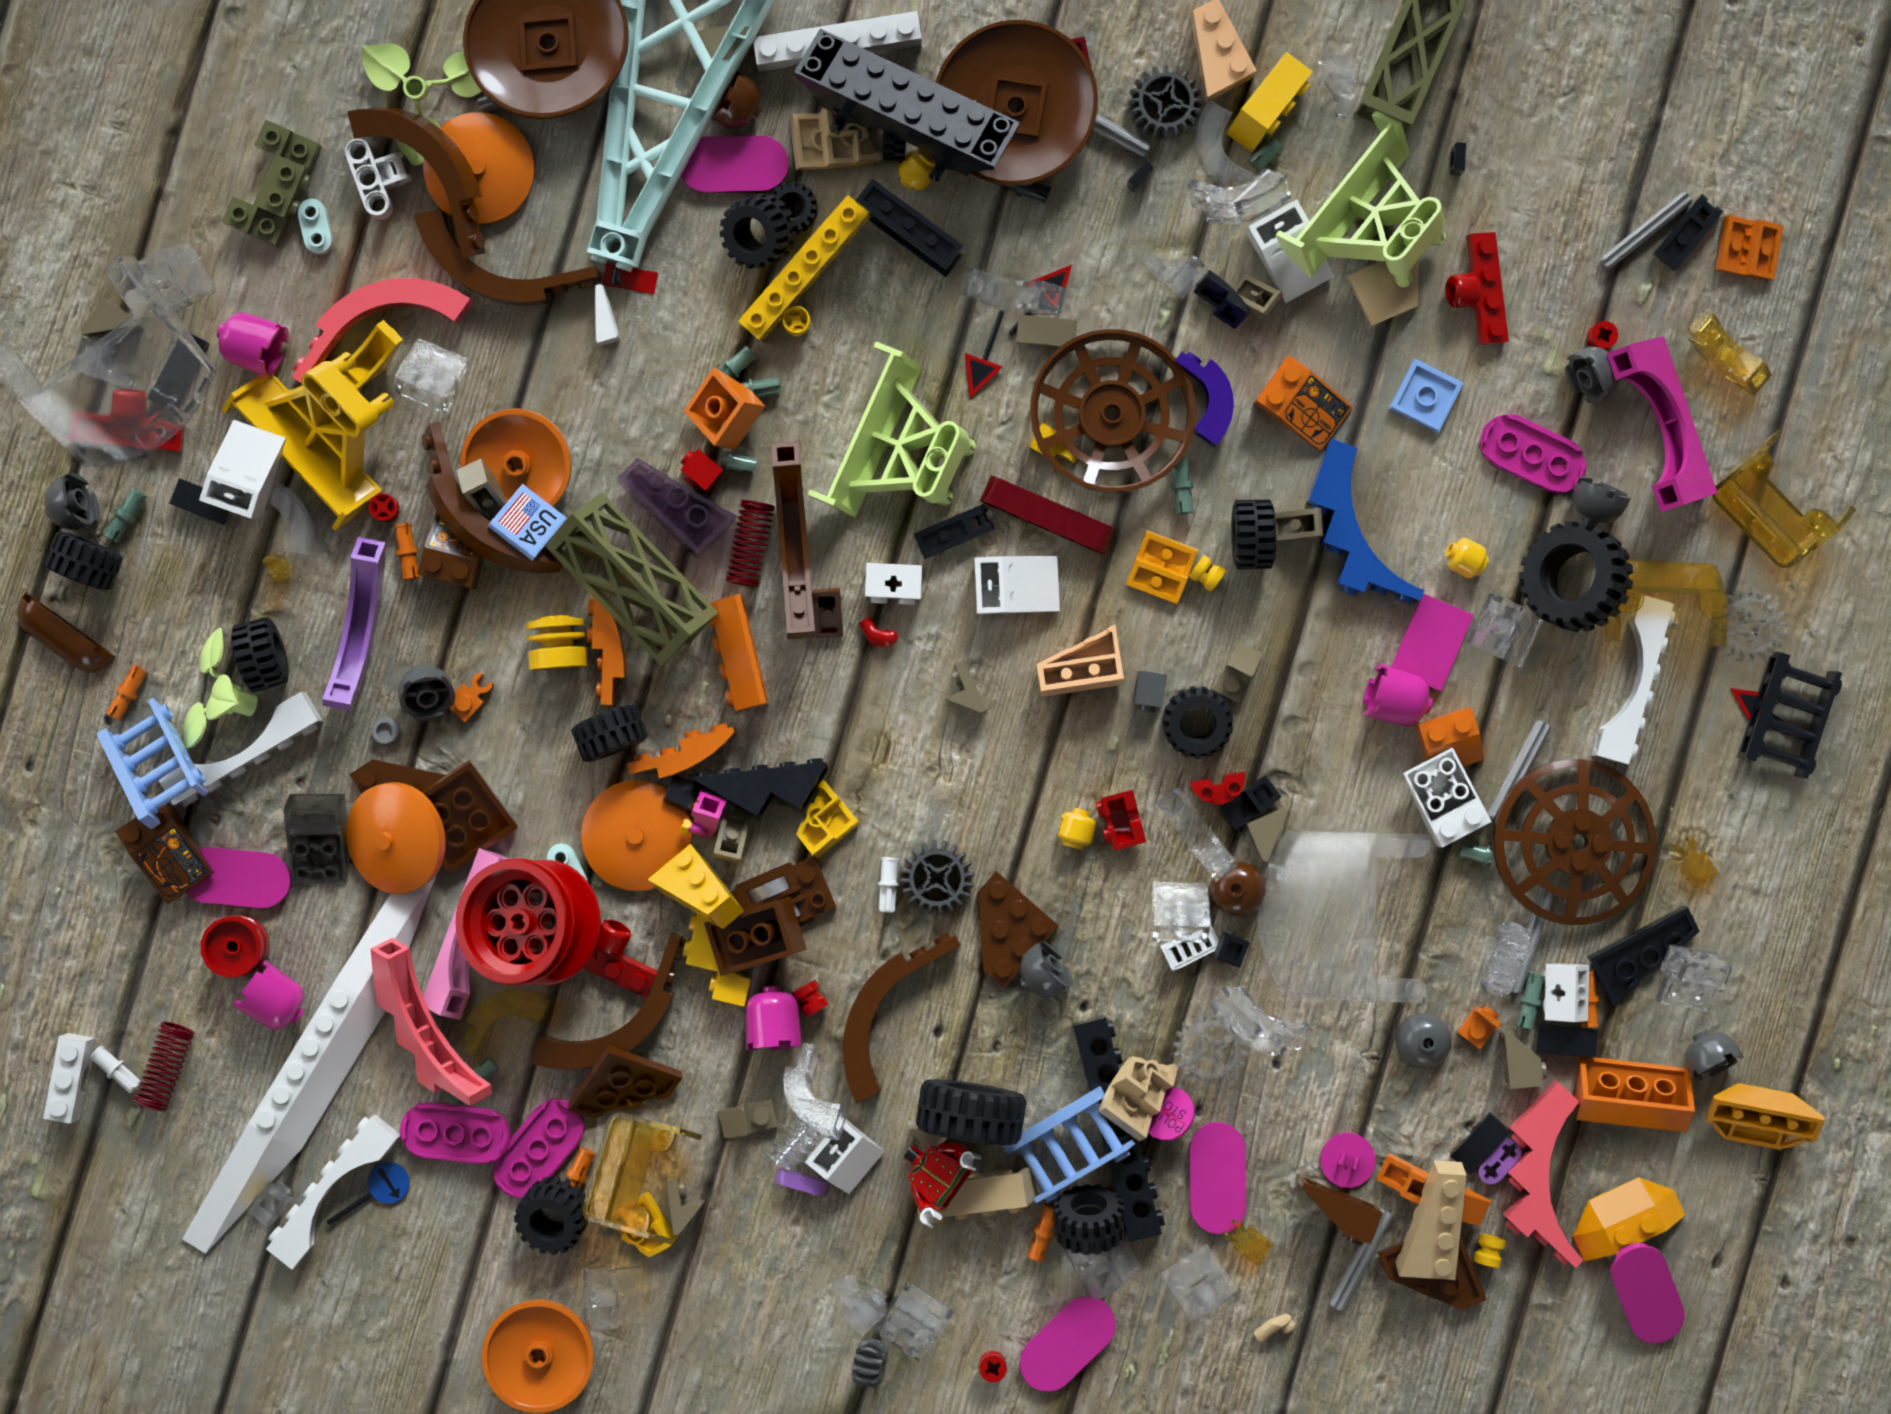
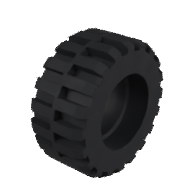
(1544, 565)
(971, 1112)

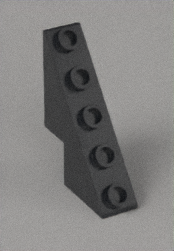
(754, 789)

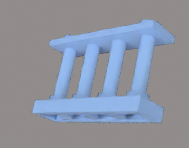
(125, 765)
(1067, 1117)

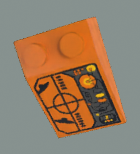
(1303, 403)

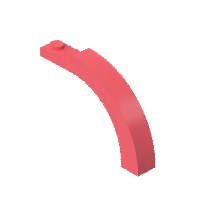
(378, 297)

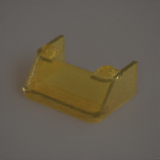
(1768, 515)
(1676, 578)
(621, 1173)

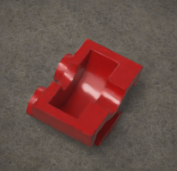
(1222, 793)
(1121, 819)

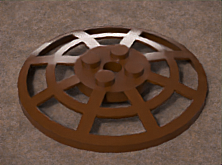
(1117, 395)
(1559, 841)

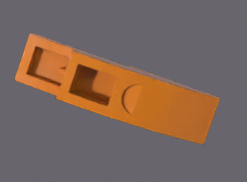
(607, 637)
(694, 750)
(1411, 1180)

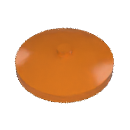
(498, 160)
(521, 450)
(632, 834)
(395, 838)
(538, 1356)

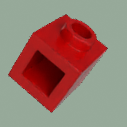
(700, 470)

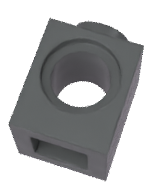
(1149, 690)

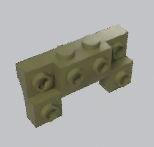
(281, 187)

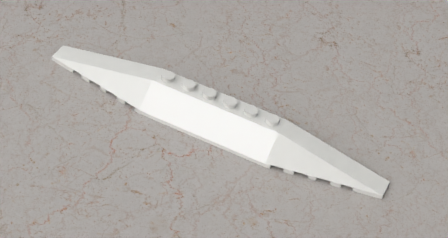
(307, 1077)

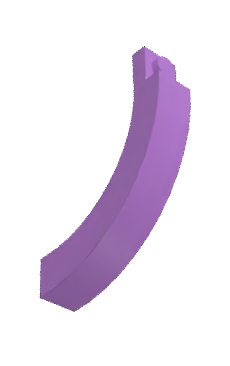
(359, 624)

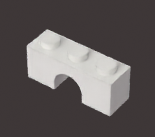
(64, 1092)

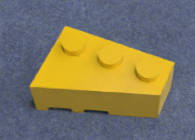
(1269, 102)
(697, 886)

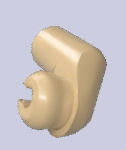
(1273, 1325)

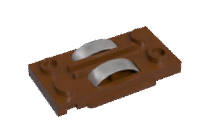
(800, 881)

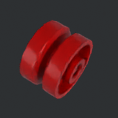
(219, 942)

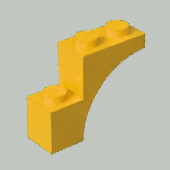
(373, 355)
(728, 988)

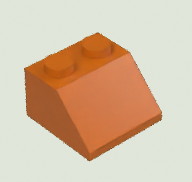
(723, 409)
(1451, 730)

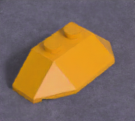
(1763, 1117)
(1625, 1217)

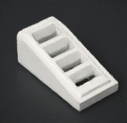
(604, 319)
(1172, 962)

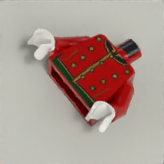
(938, 1176)

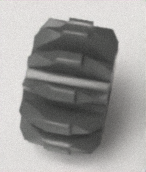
(870, 1363)

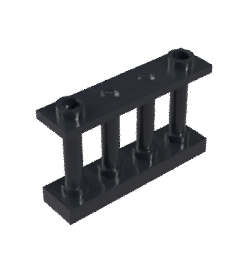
(910, 228)
(1770, 695)

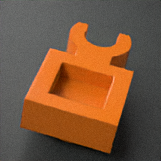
(468, 700)

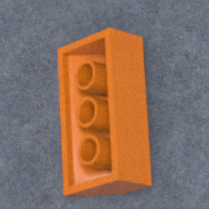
(738, 653)
(1634, 1094)

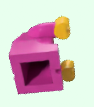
(707, 813)

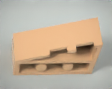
(1219, 51)
(1083, 667)

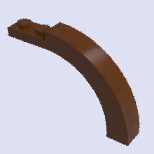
(443, 157)
(521, 292)
(466, 521)
(793, 540)
(856, 1035)
(584, 1054)

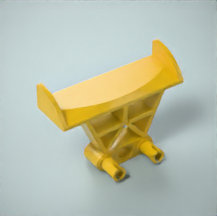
(322, 428)

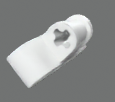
(385, 176)

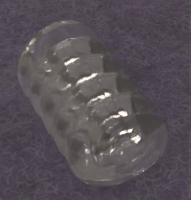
(793, 1147)

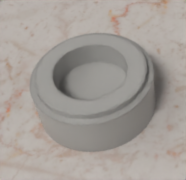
(385, 731)

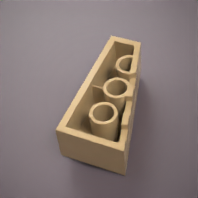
(991, 1194)
(1434, 1234)

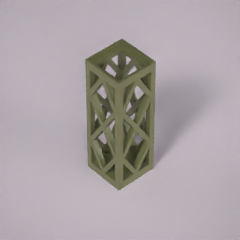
(1392, 107)
(581, 537)

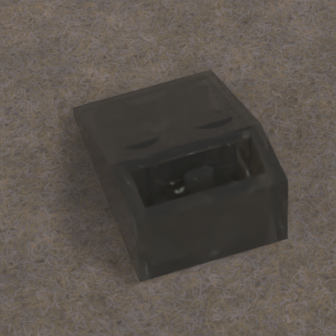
(317, 838)

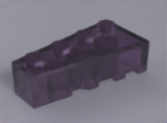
(682, 512)

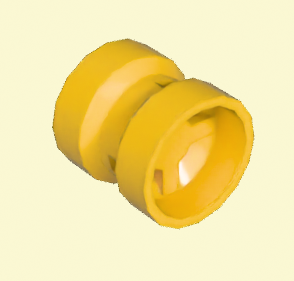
(798, 317)
(1212, 575)
(1488, 1253)

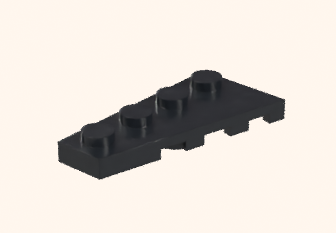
(1641, 952)

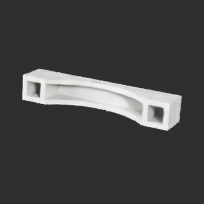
(876, 33)
(289, 720)
(1618, 736)
(298, 1235)

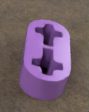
(1503, 1166)
(802, 1182)

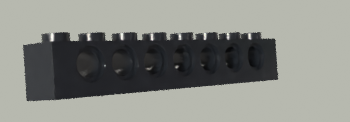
(1136, 1226)

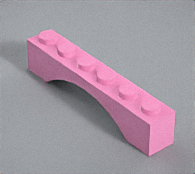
(449, 982)

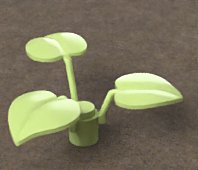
(389, 62)
(224, 696)

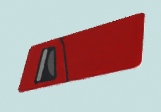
(636, 280)

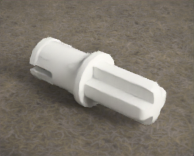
(888, 884)
(115, 1069)

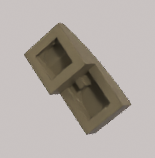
(1045, 330)

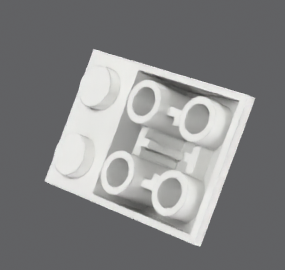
(1282, 270)
(243, 470)
(1016, 584)
(1446, 798)

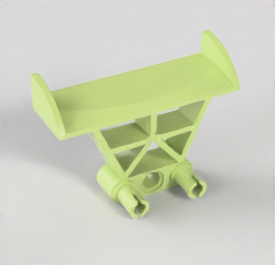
(1352, 199)
(875, 434)

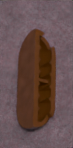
(61, 636)

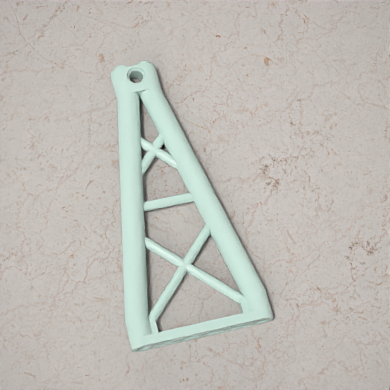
(676, 150)

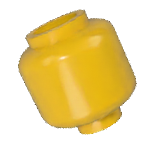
(916, 171)
(1466, 558)
(1076, 829)

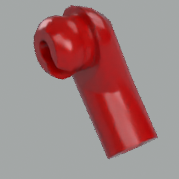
(878, 637)

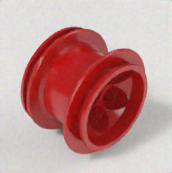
(492, 922)

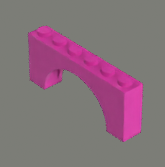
(1653, 373)

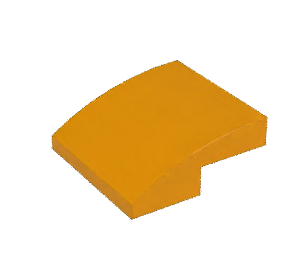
(1162, 566)

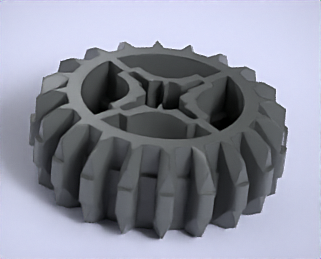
(1153, 99)
(952, 895)

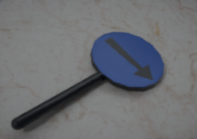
(386, 1183)

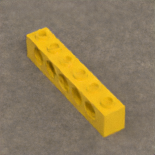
(804, 268)

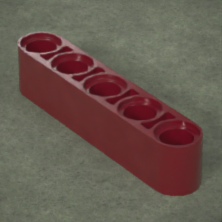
(1047, 514)

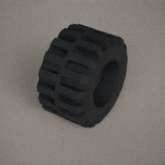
(739, 237)
(1253, 534)
(83, 561)
(260, 654)
(609, 733)
(1197, 745)
(1089, 1219)
(542, 1231)

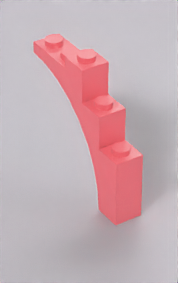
(416, 1030)
(1533, 1209)

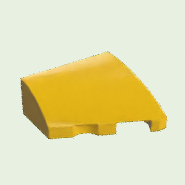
(826, 821)
(659, 1226)

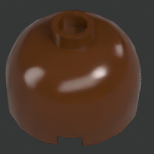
(738, 103)
(1239, 890)

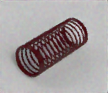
(748, 505)
(176, 1031)

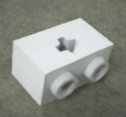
(879, 574)
(1575, 982)

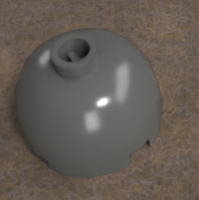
(1591, 374)
(1598, 501)
(70, 504)
(425, 693)
(1043, 973)
(1411, 1038)
(1711, 1054)

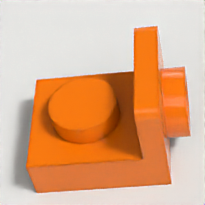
(1479, 1026)

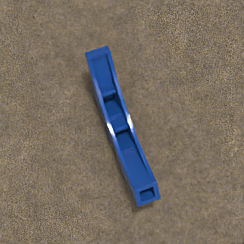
(1360, 566)

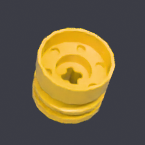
(556, 643)

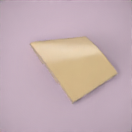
(821, 149)
(1380, 295)
(1137, 1094)

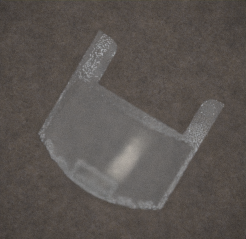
(125, 388)
(1322, 915)

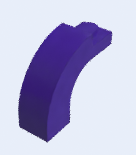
(1218, 393)

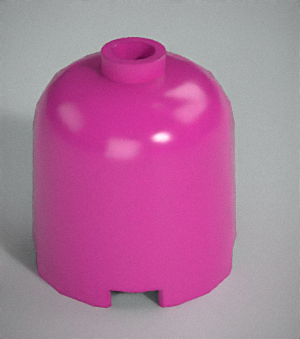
(252, 343)
(1396, 696)
(272, 998)
(772, 1020)

